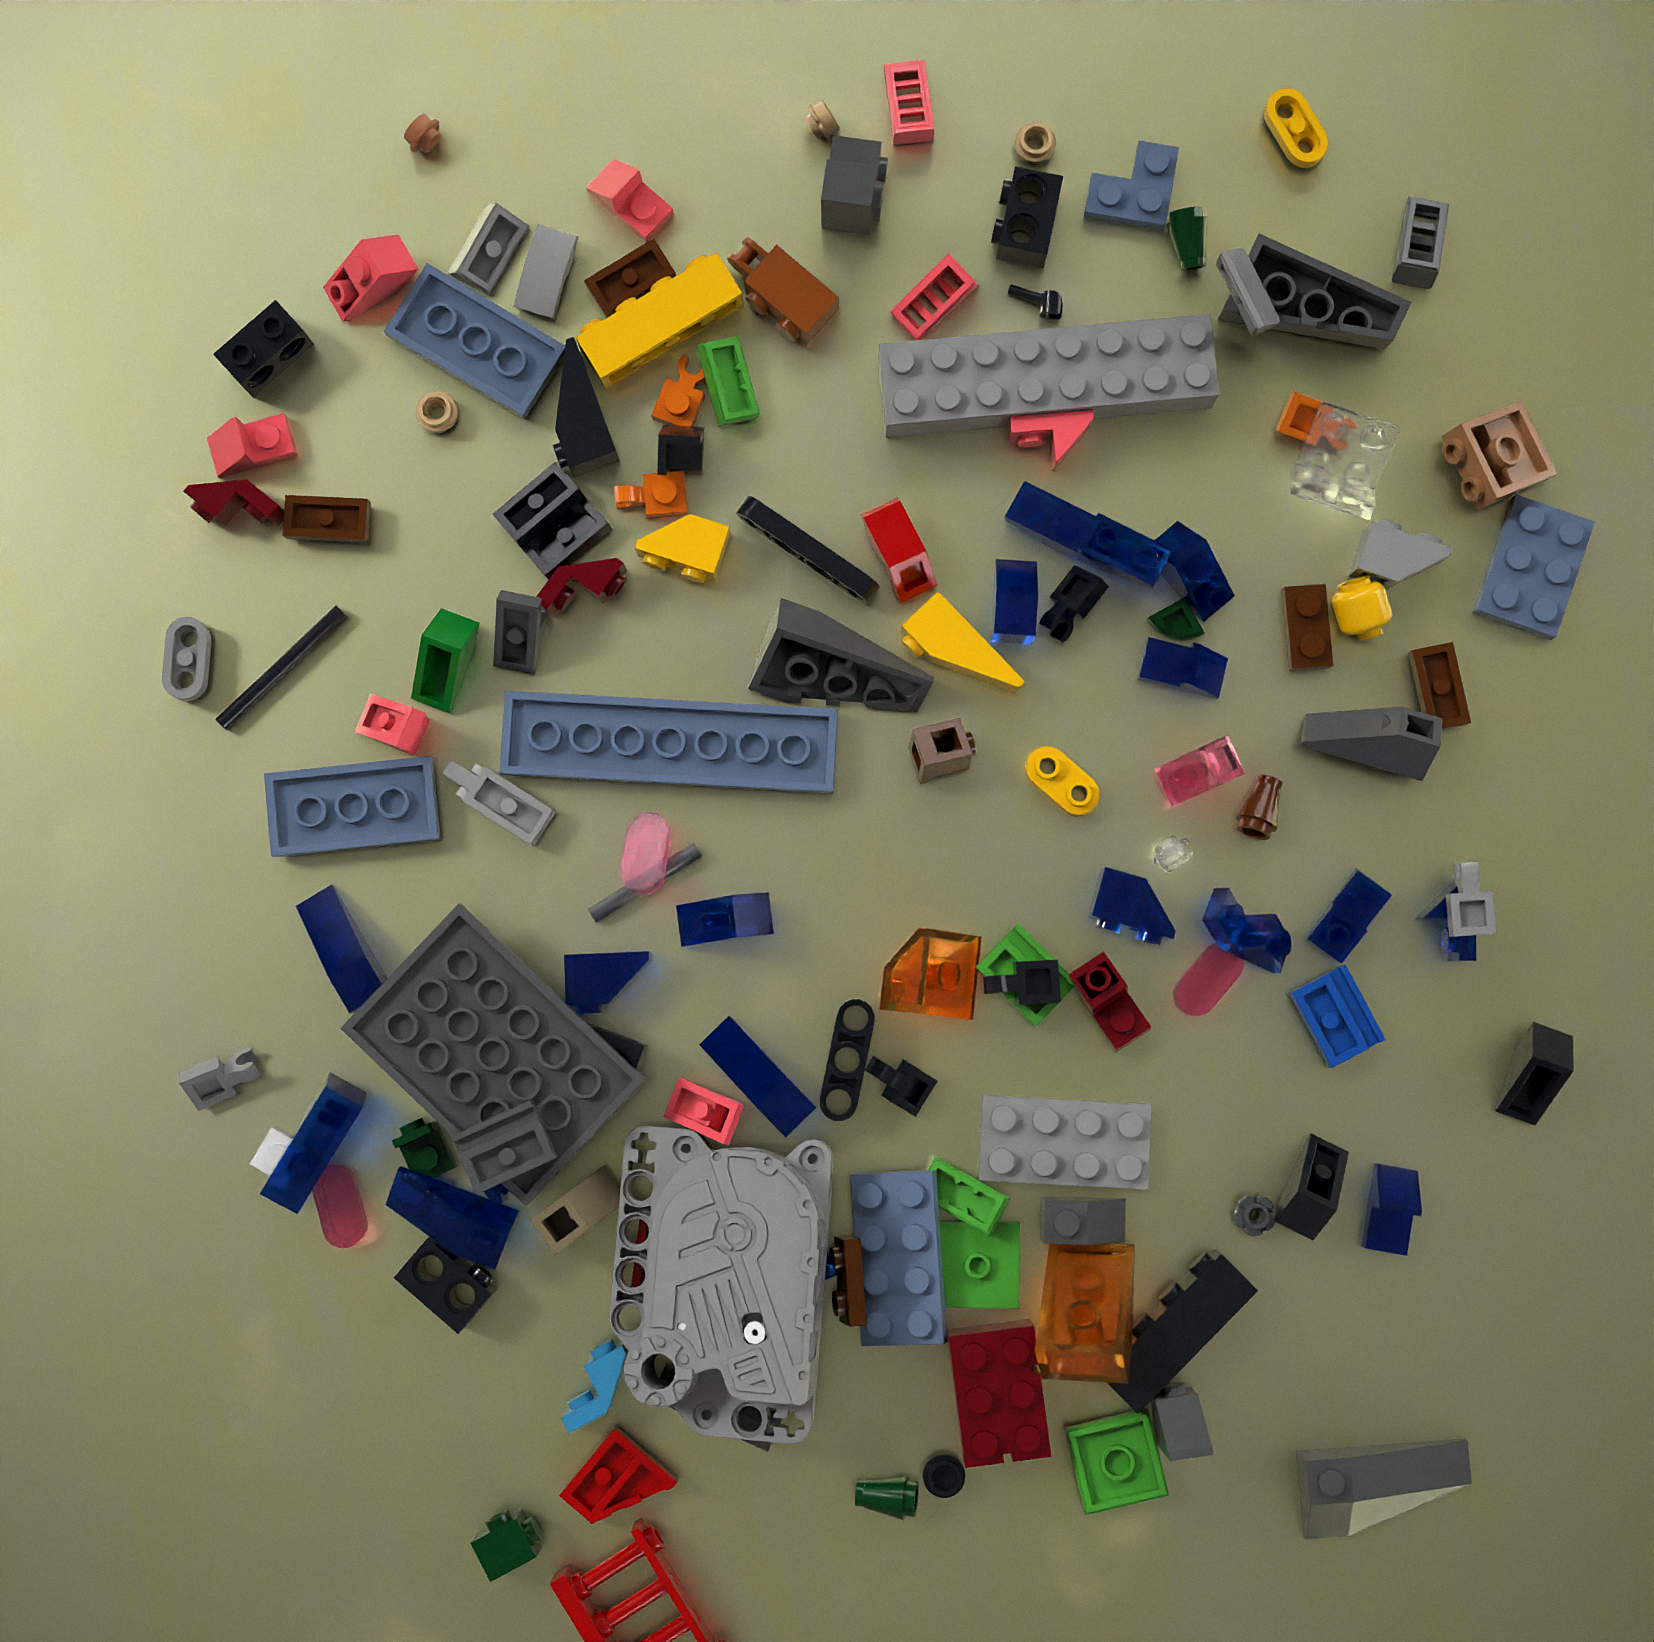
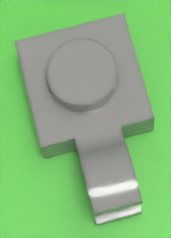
(1469, 909)
(214, 1081)

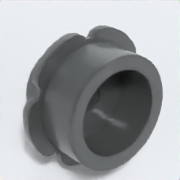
(1243, 1213)

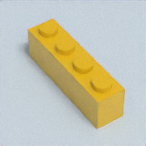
(660, 319)

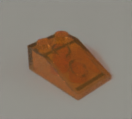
(1087, 1313)

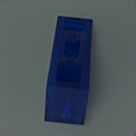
(341, 948)
(758, 1076)
(314, 1142)
(453, 1217)

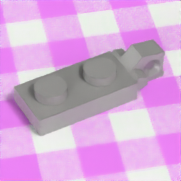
(501, 801)

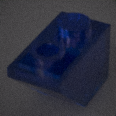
(1194, 571)
(1130, 904)

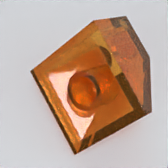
(933, 975)

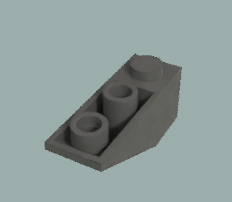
(1379, 737)

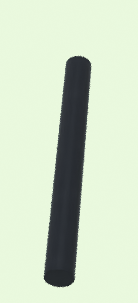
(281, 667)

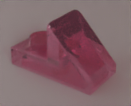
(1200, 771)

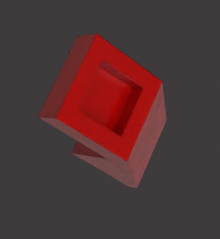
(900, 549)

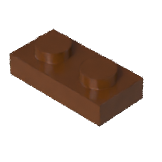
(629, 277)
(326, 518)
(1307, 627)
(1440, 684)
(849, 1298)

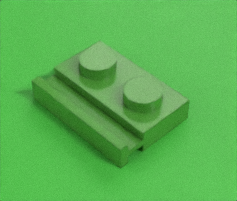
(1019, 947)

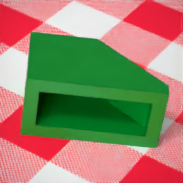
(444, 659)

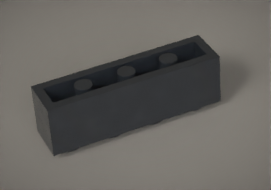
(1182, 1325)

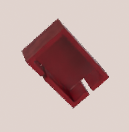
(998, 1393)

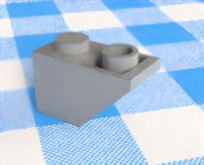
(1395, 555)

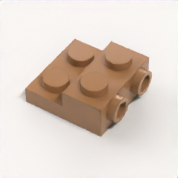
(1497, 455)

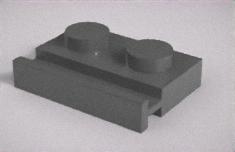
(504, 1147)

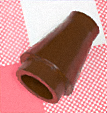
(1260, 811)

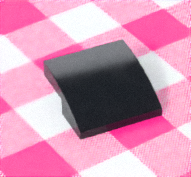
(552, 520)

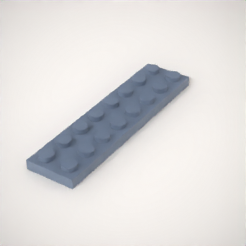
(668, 741)

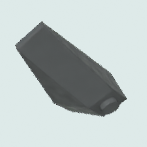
(824, 660)

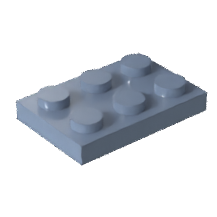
(1533, 567)

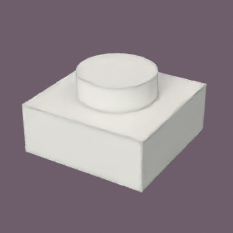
(270, 1150)

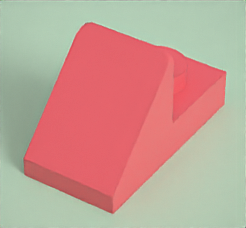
(630, 200)
(1060, 428)
(243, 447)
(393, 724)
(704, 1110)

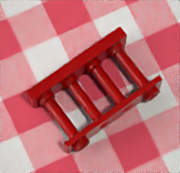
(598, 1626)

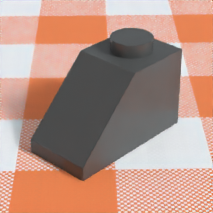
(1082, 1220)
(1180, 1423)

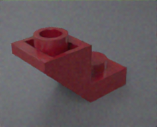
(228, 497)
(597, 578)
(1109, 1002)

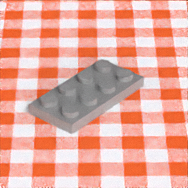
(1064, 1142)

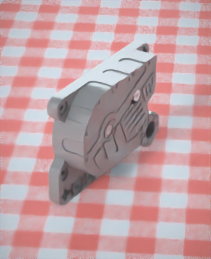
(726, 1280)

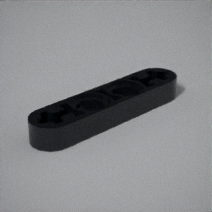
(807, 550)

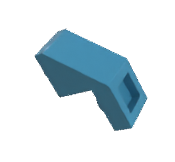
(604, 1372)

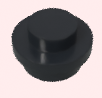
(943, 1475)

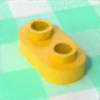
(1298, 129)
(1060, 783)

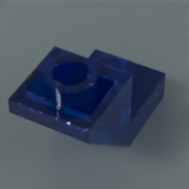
(1251, 937)

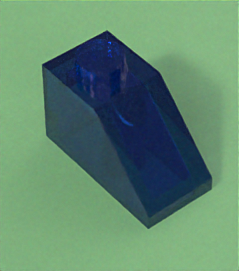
(1014, 601)
(725, 919)
(600, 977)

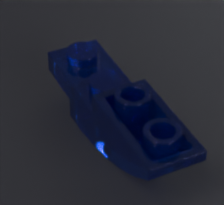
(1088, 537)

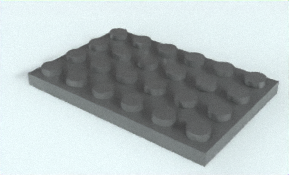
(483, 1034)

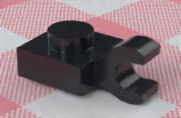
(1072, 598)
(1032, 982)
(905, 1087)

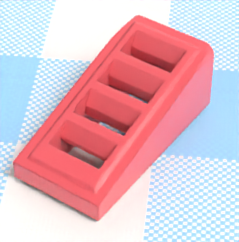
(909, 131)
(947, 264)

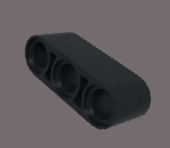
(838, 1079)

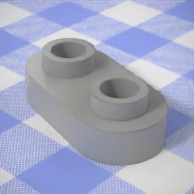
(185, 660)

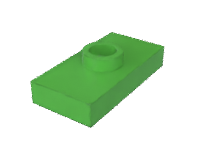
(728, 381)
(968, 1197)

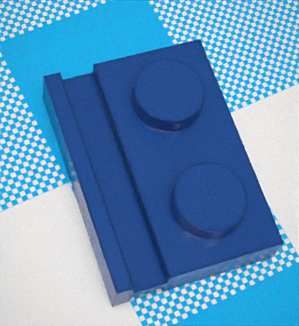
(1337, 1016)

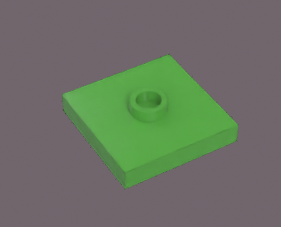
(980, 1267)
(1116, 1461)

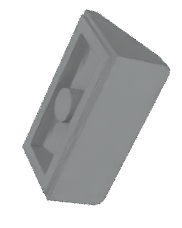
(488, 248)
(1247, 291)

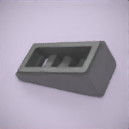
(1414, 267)

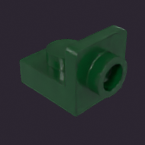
(425, 1148)

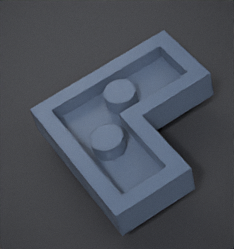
(1138, 200)

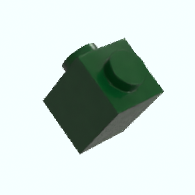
(507, 1543)

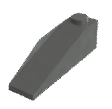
(1366, 1485)

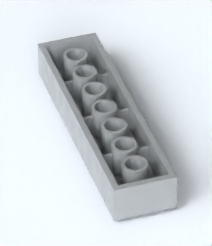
(1093, 367)

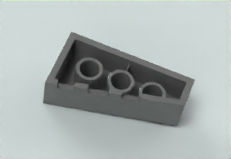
(1321, 299)

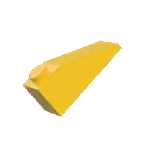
(952, 643)

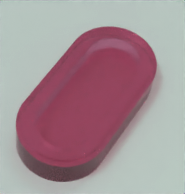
(645, 853)
(1207, 981)
(340, 1206)

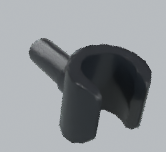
(1049, 301)

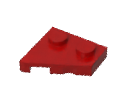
(616, 1478)

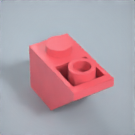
(370, 275)

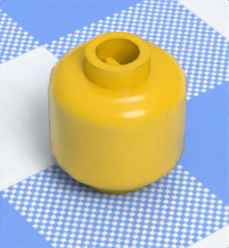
(1361, 607)

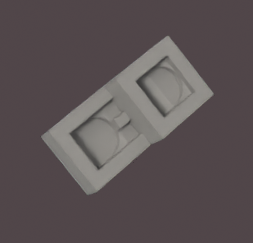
(545, 271)

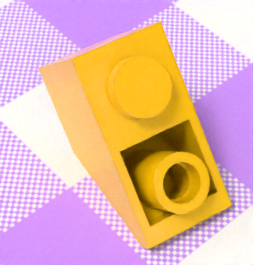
(688, 545)

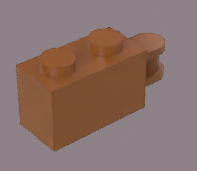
(784, 291)

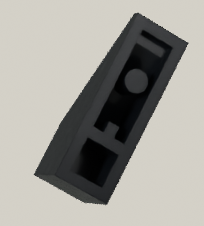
(579, 421)

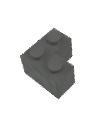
(853, 185)

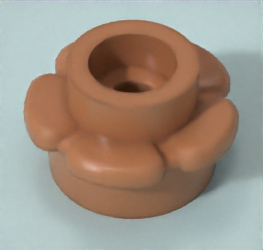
(423, 134)

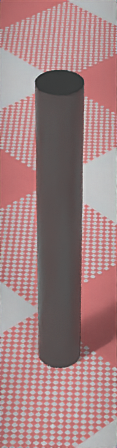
(624, 895)

